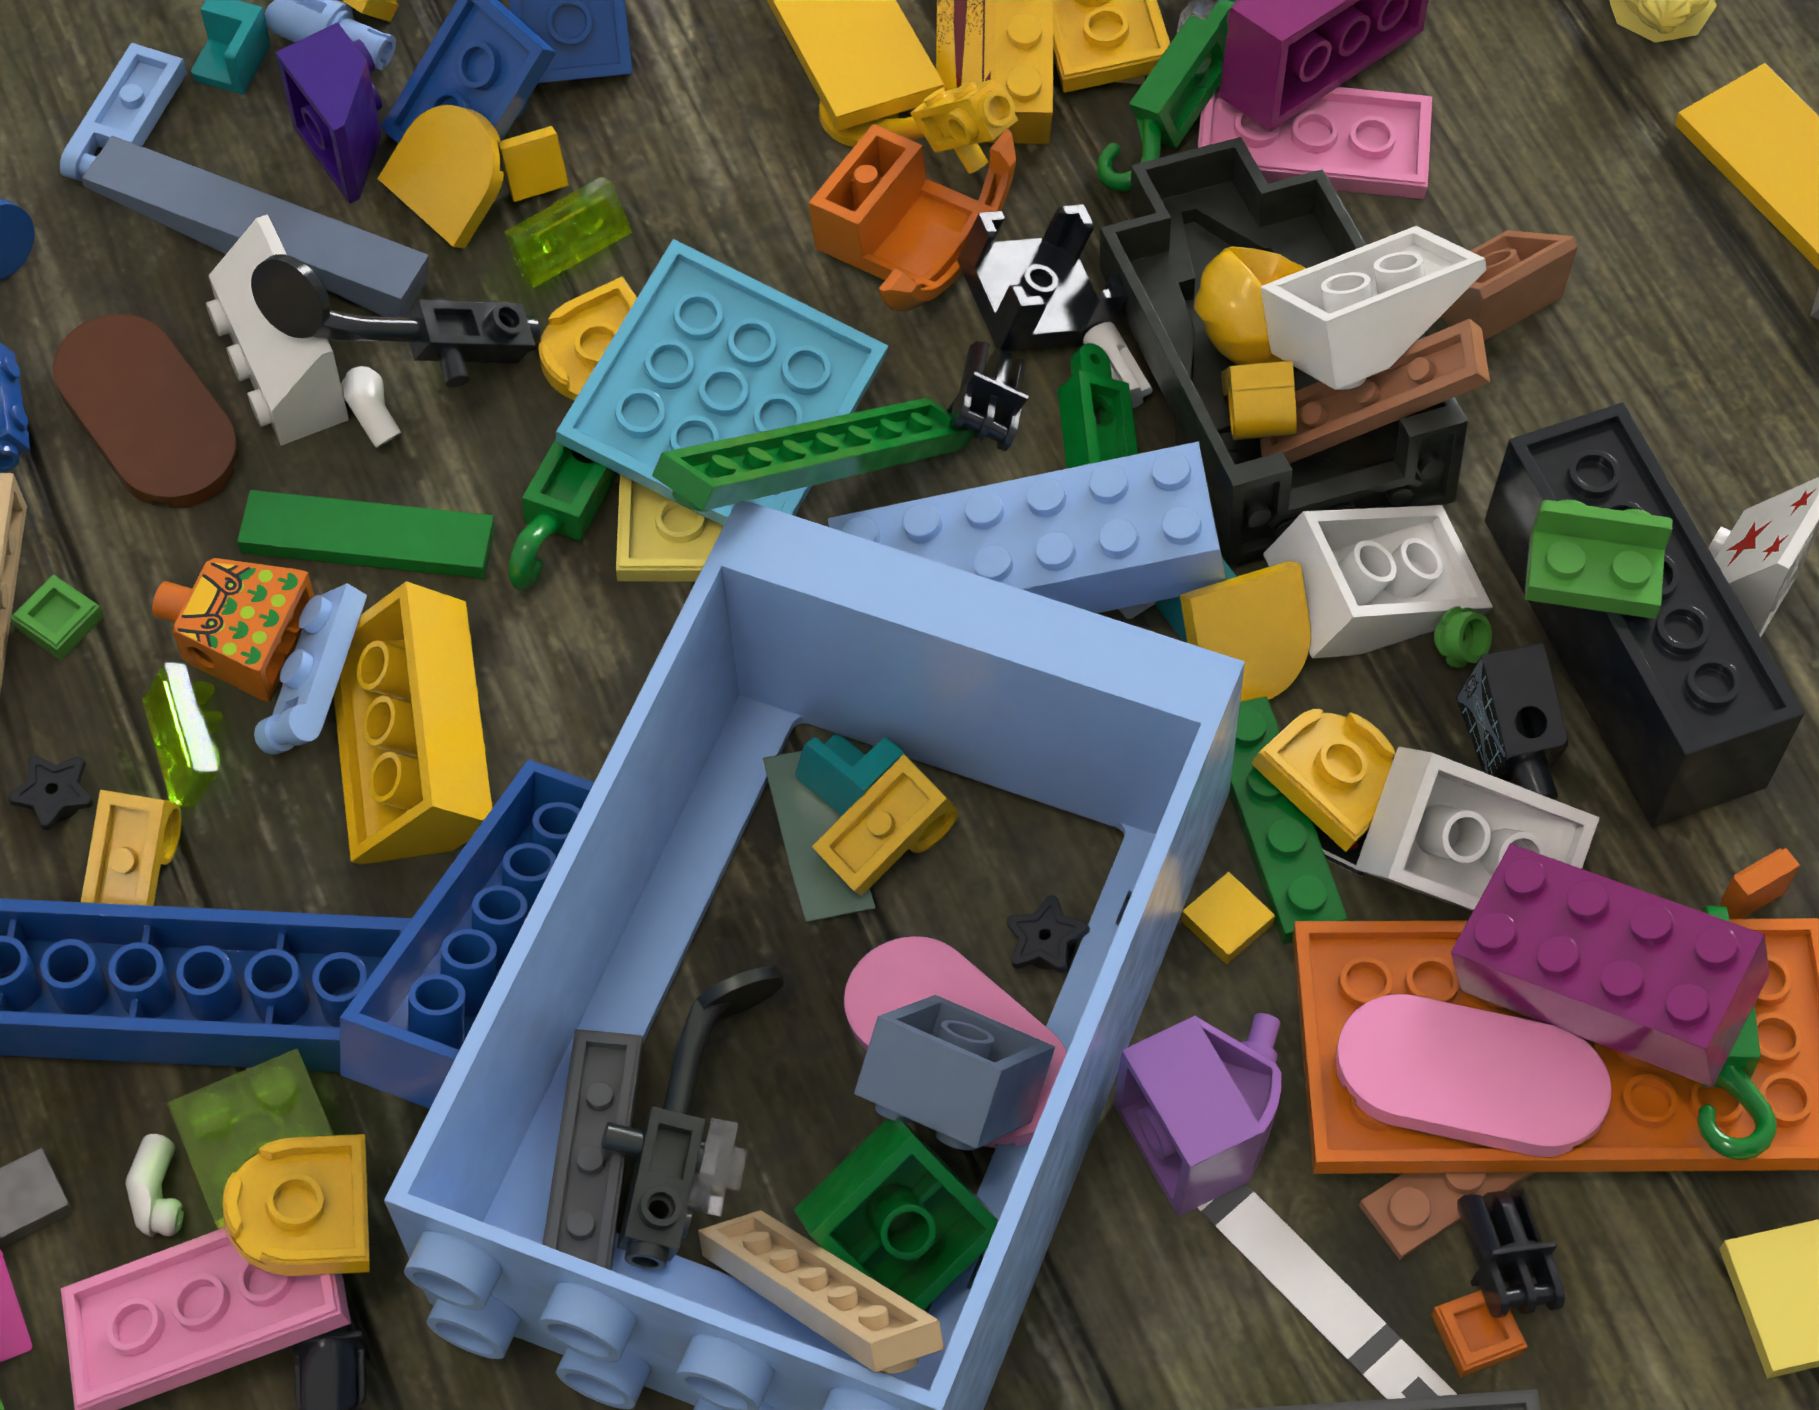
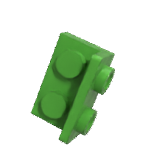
(1597, 558)

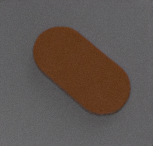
(146, 410)

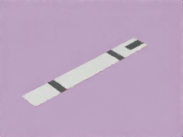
(1322, 1296)

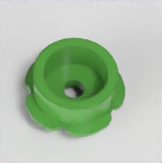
(1462, 636)

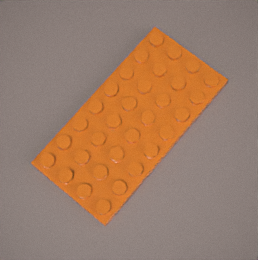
(1650, 1108)

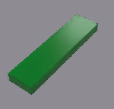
(366, 534)

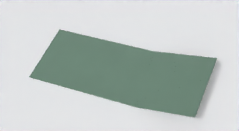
(803, 822)

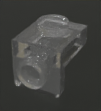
(720, 1168)

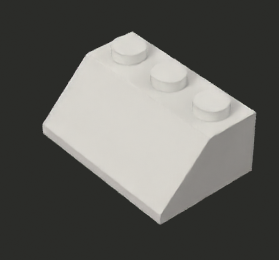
(291, 376)

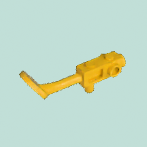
(947, 120)

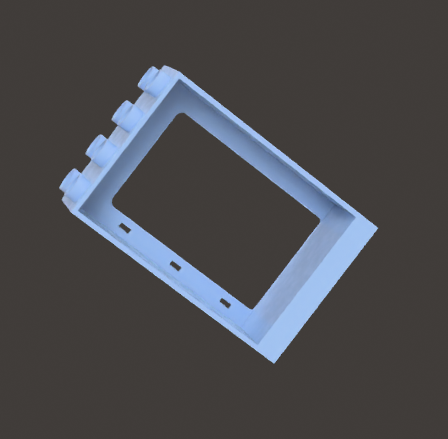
(870, 646)

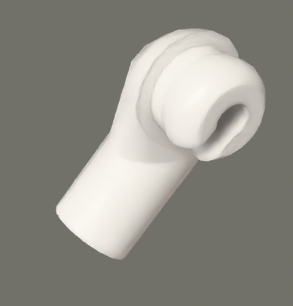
(365, 396)
(144, 1188)

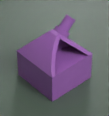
(1200, 1106)

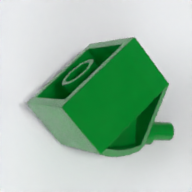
(899, 1215)

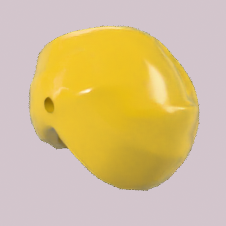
(1233, 302)

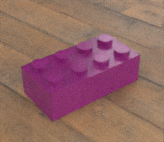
(1299, 50)
(1611, 963)

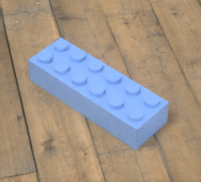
(1076, 535)

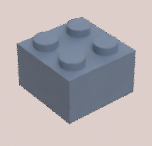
(953, 1072)

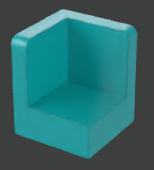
(234, 44)
(841, 771)

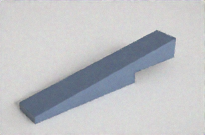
(219, 210)

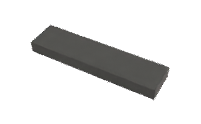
(586, 1178)

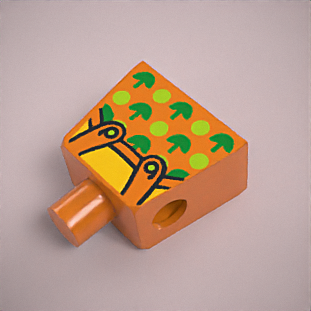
(237, 621)

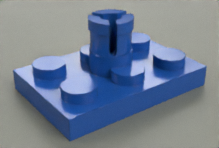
(586, 35)
(475, 62)

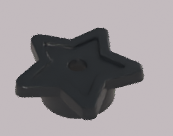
(56, 806)
(1051, 952)

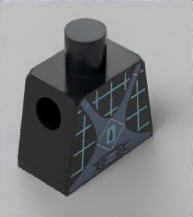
(1515, 717)

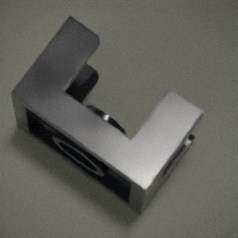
(1037, 288)

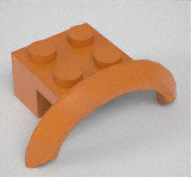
(897, 222)

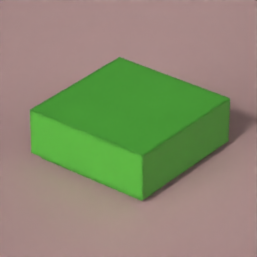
(57, 617)

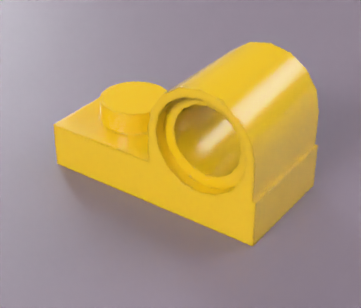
(1261, 399)
(892, 816)
(128, 847)

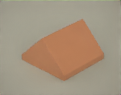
(1520, 279)

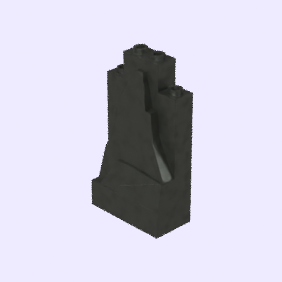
(1186, 216)

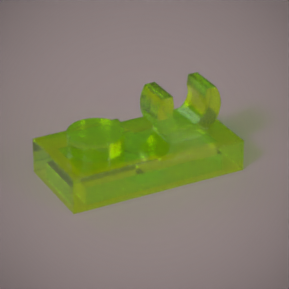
(568, 231)
(182, 732)

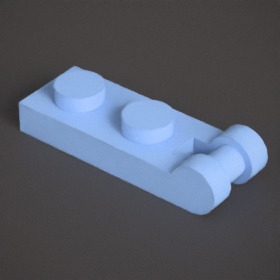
(125, 106)
(312, 670)

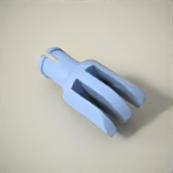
(305, 17)

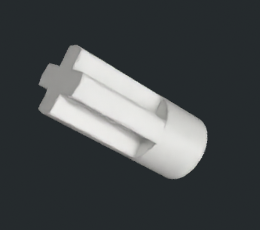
(1121, 360)

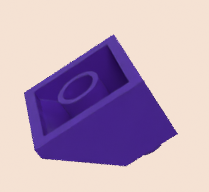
(334, 104)

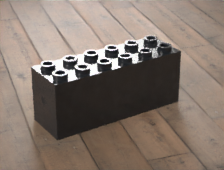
(1677, 697)

